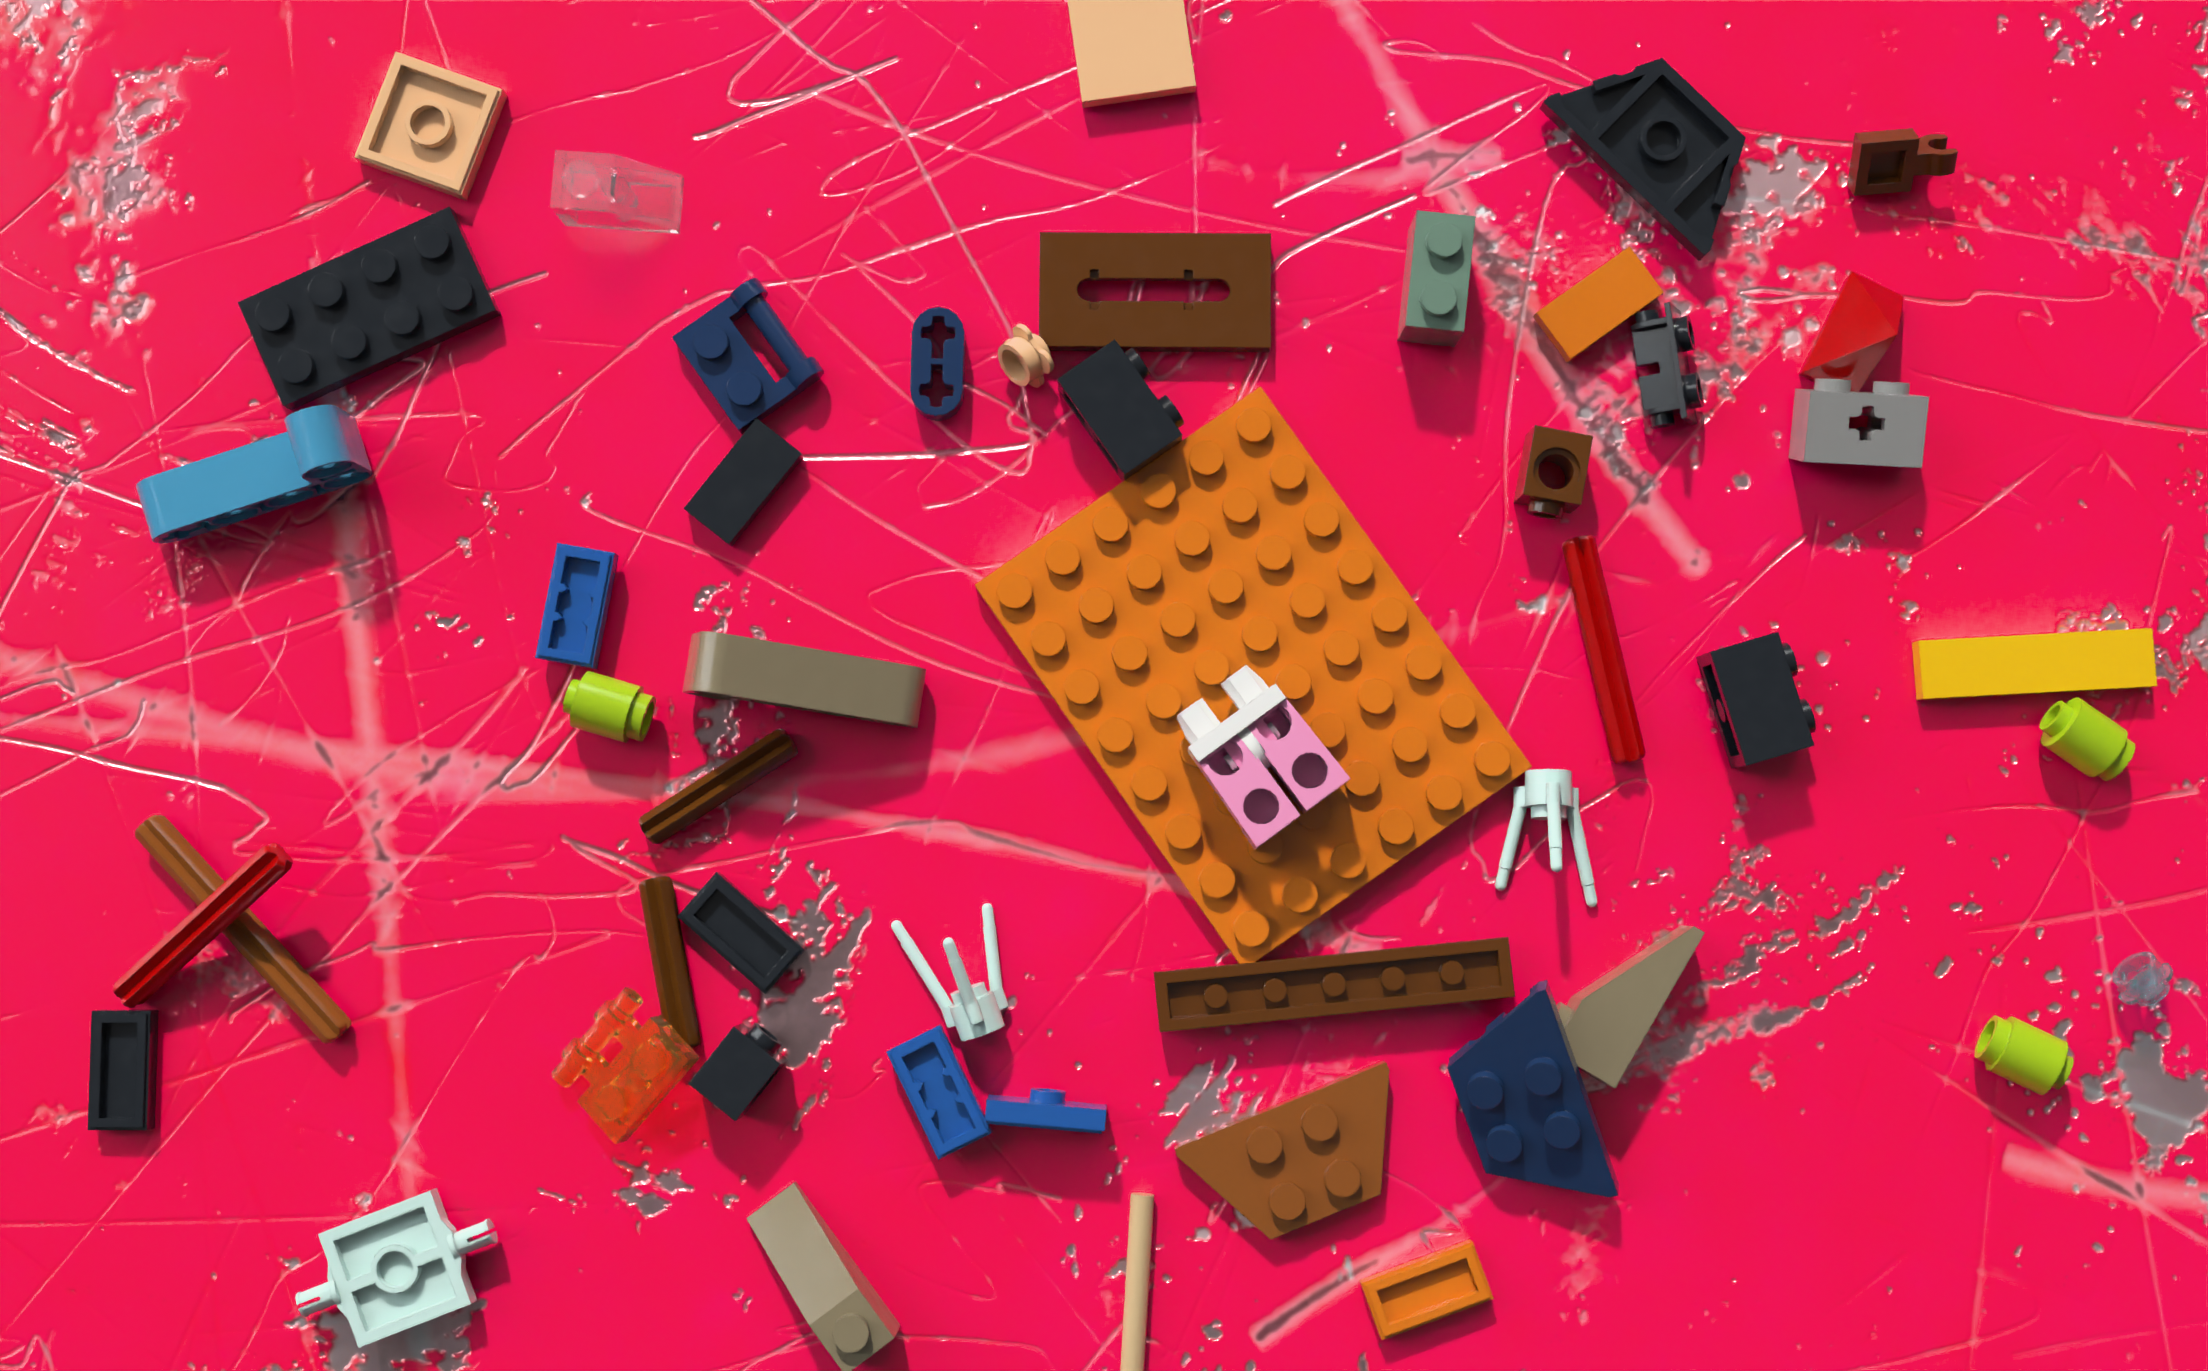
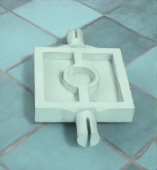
(397, 1267)

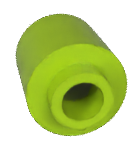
(609, 707)
(2086, 739)
(2024, 1054)

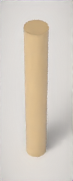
(1137, 1282)

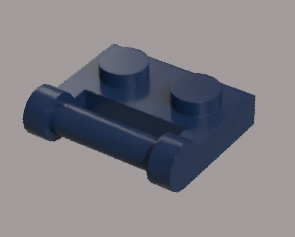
(733, 368)

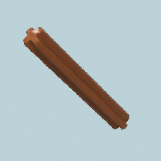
(245, 932)

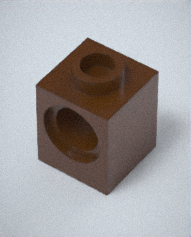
(1564, 449)

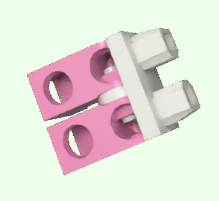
(1256, 737)

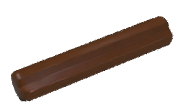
(718, 786)
(669, 957)

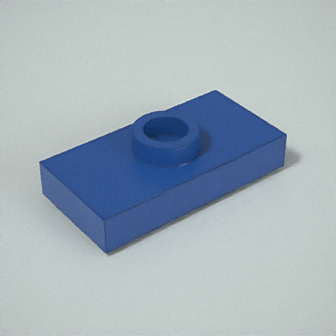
(577, 606)
(939, 1091)
(1046, 1110)

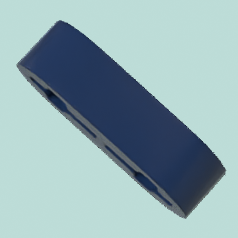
(924, 363)

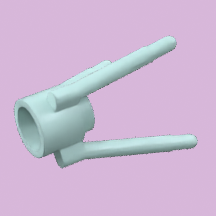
(1551, 799)
(973, 1007)

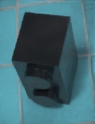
(1120, 408)
(1757, 700)

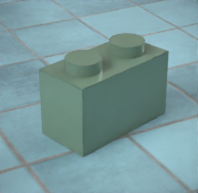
(1436, 278)

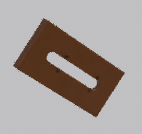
(1228, 325)

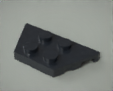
(1657, 145)

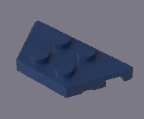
(1531, 1102)

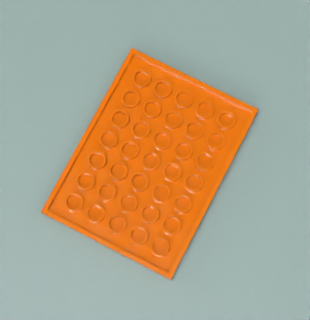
(1251, 560)

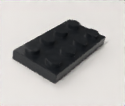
(369, 308)

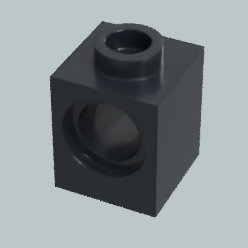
(740, 1069)

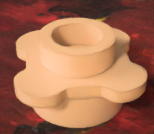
(1025, 357)

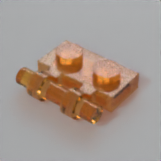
(637, 1078)

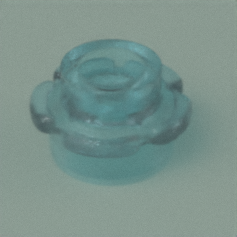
(2142, 979)

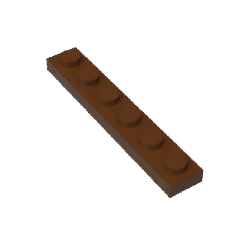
(1334, 984)

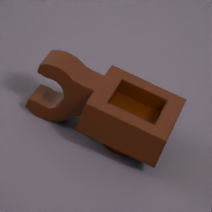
(1891, 158)

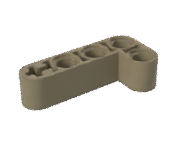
(803, 679)

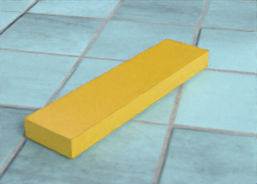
(2034, 664)

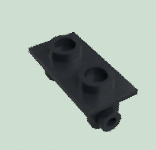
(1674, 388)

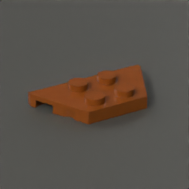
(1299, 1155)

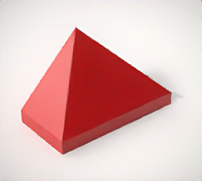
(1855, 332)

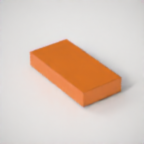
(1598, 304)
(1426, 1289)

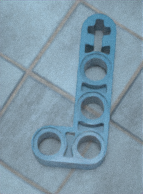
(310, 459)

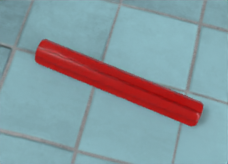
(1603, 649)
(203, 925)

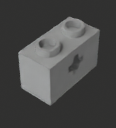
(1892, 433)

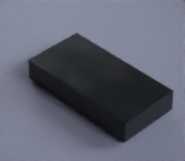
(744, 482)
(742, 932)
(123, 1069)

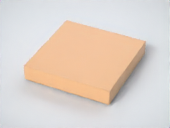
(1130, 50)
(430, 125)

